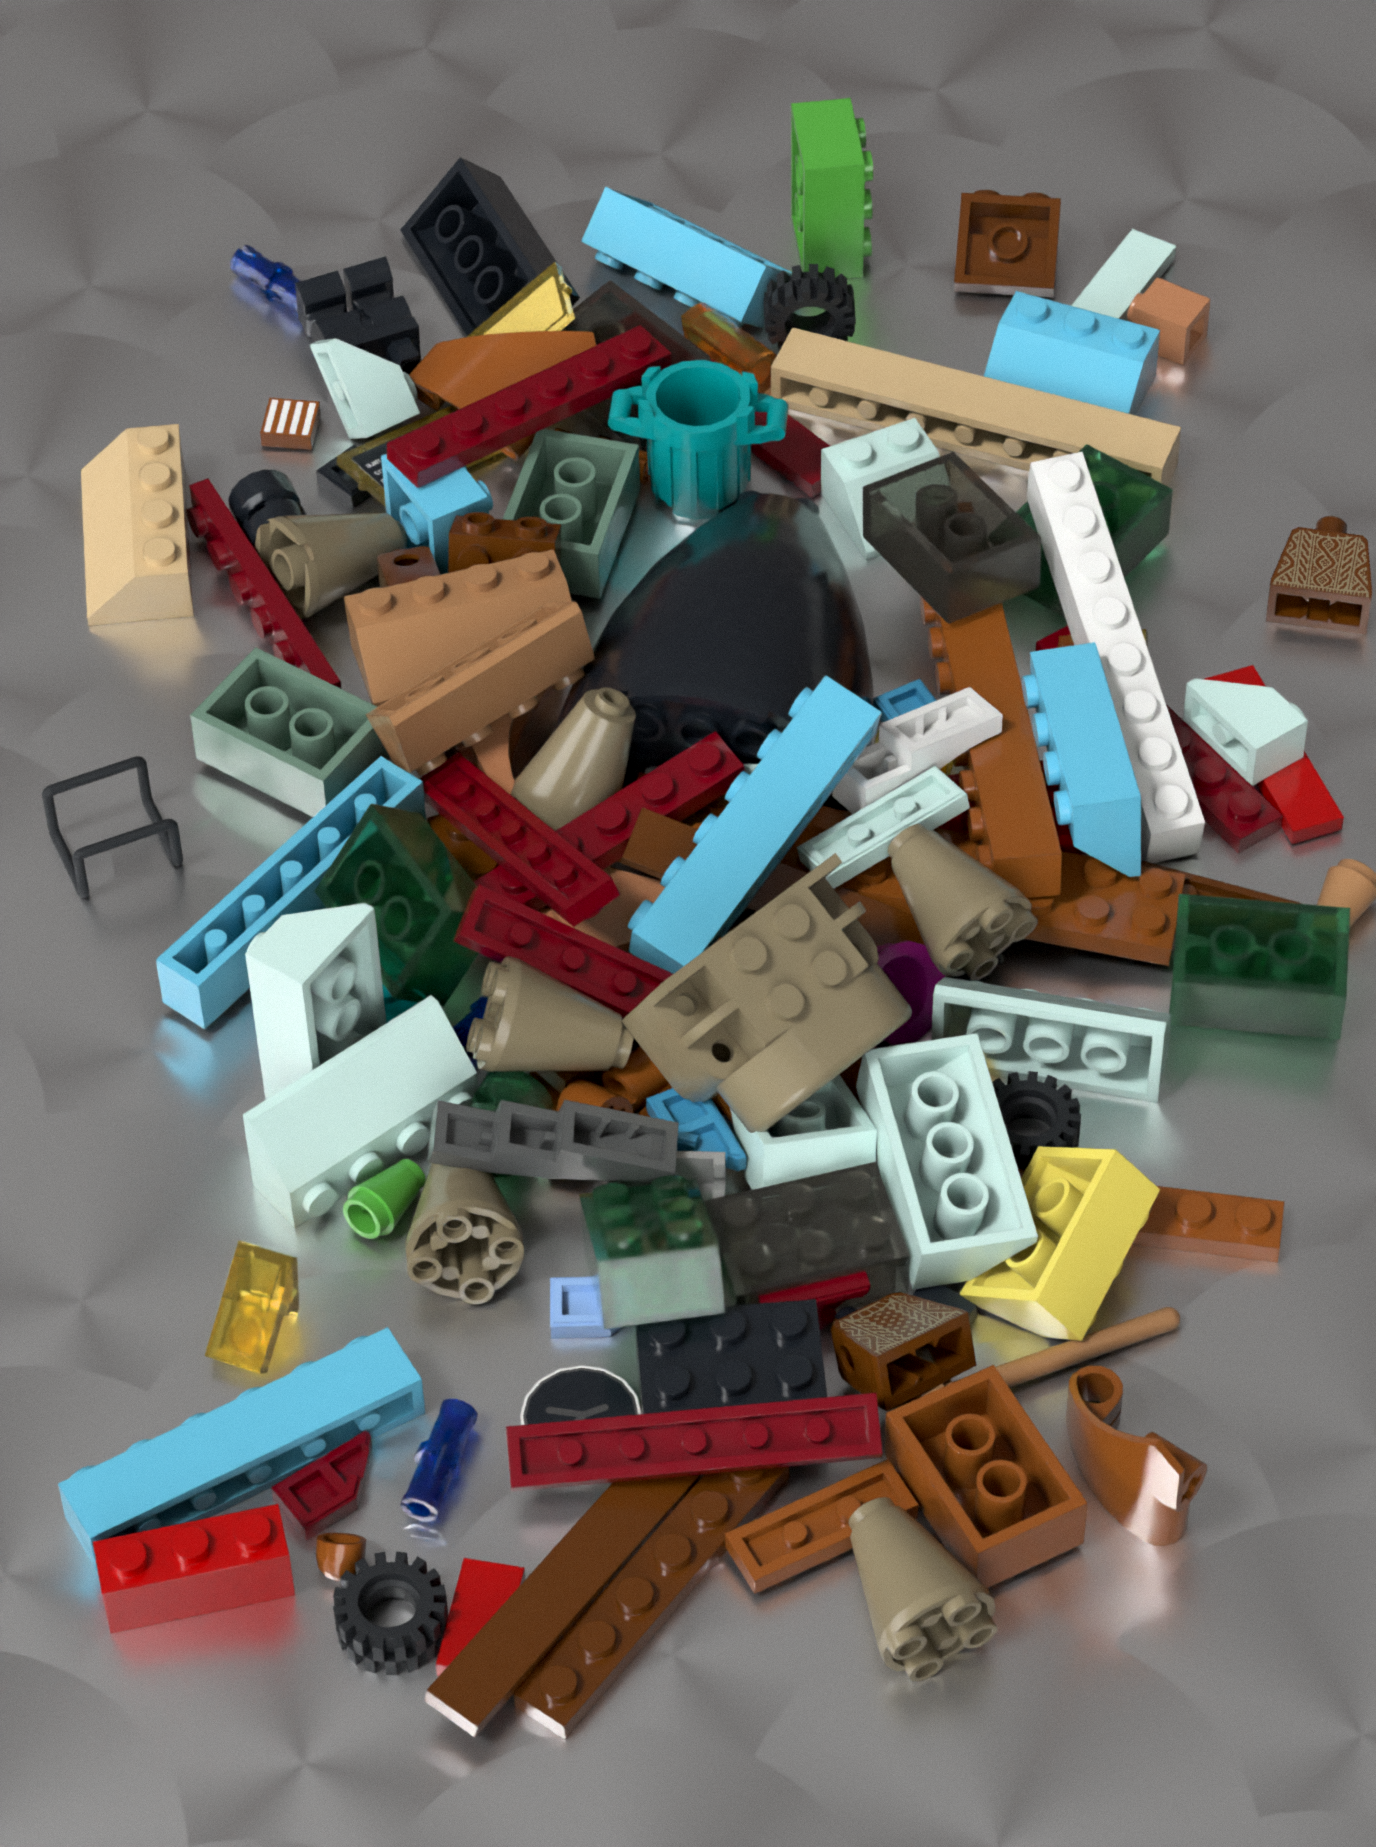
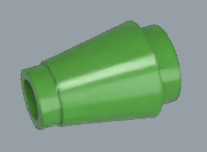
(381, 1201)

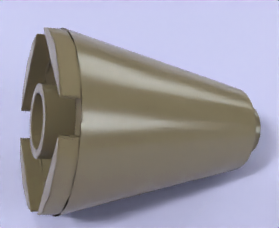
(325, 554)
(580, 760)

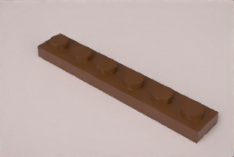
(643, 1597)

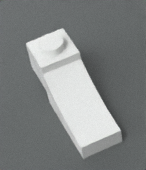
(917, 743)

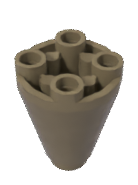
(958, 903)
(543, 1025)
(463, 1235)
(916, 1591)

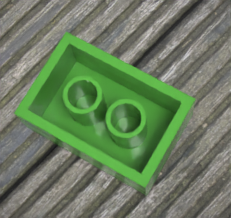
(830, 186)

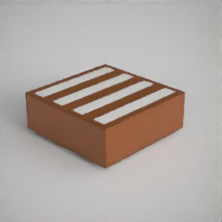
(290, 423)

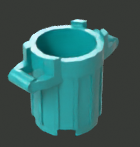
(698, 432)

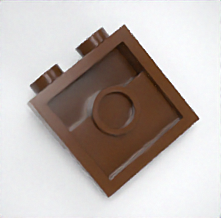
(1007, 243)
(486, 540)

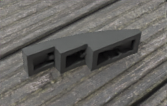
(545, 1143)

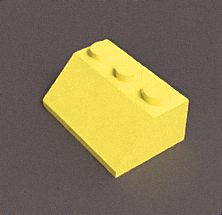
(1086, 1219)

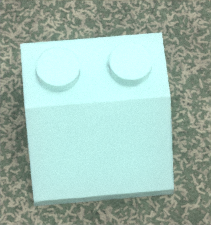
(866, 460)
(813, 1139)

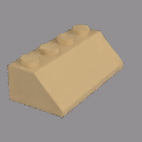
(137, 529)

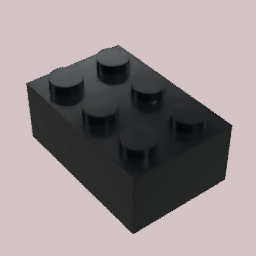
(731, 1358)

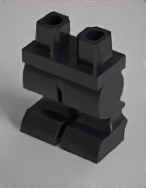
(374, 318)

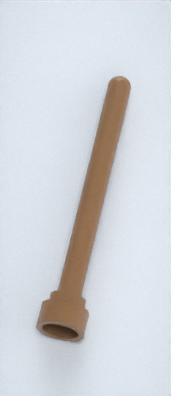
(1078, 1351)

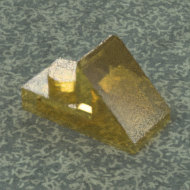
(252, 1307)

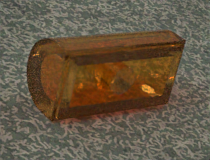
(728, 343)

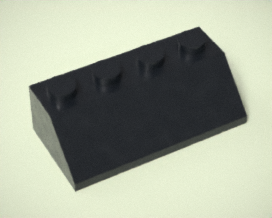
(476, 243)

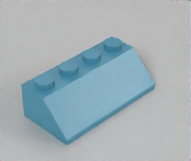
(680, 255)
(1085, 754)

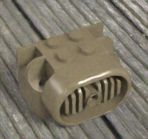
(772, 1006)

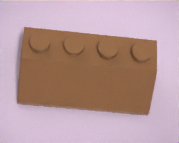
(428, 622)
(483, 686)

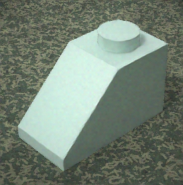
(365, 388)
(1246, 725)

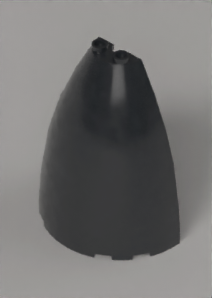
(731, 633)

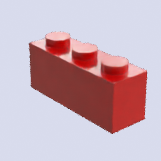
(194, 1568)

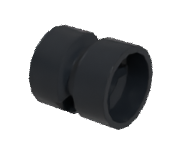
(261, 498)

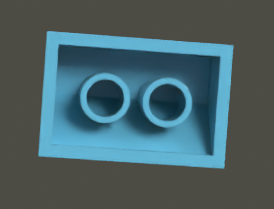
(1074, 353)

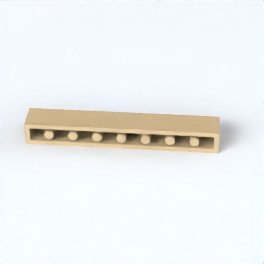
(961, 408)

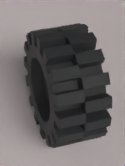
(809, 290)
(1042, 1103)
(384, 1583)

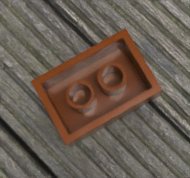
(985, 1477)

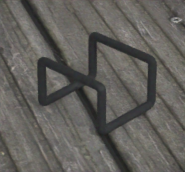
(166, 829)

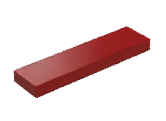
(1296, 789)

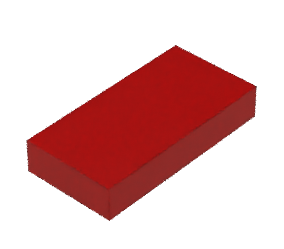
(477, 1597)

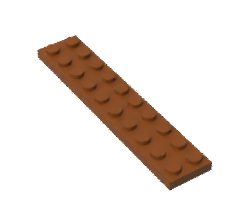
(1094, 912)

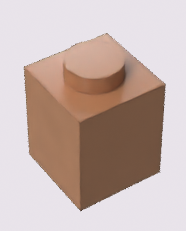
(1178, 315)

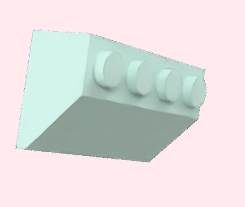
(314, 989)
(1069, 1038)
(357, 1112)
(945, 1158)

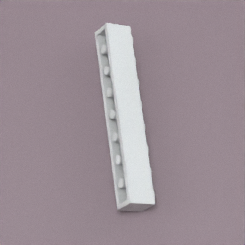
(1103, 613)

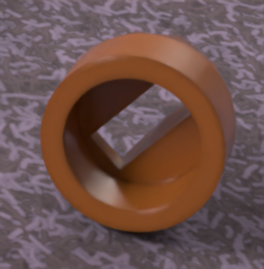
(339, 1553)

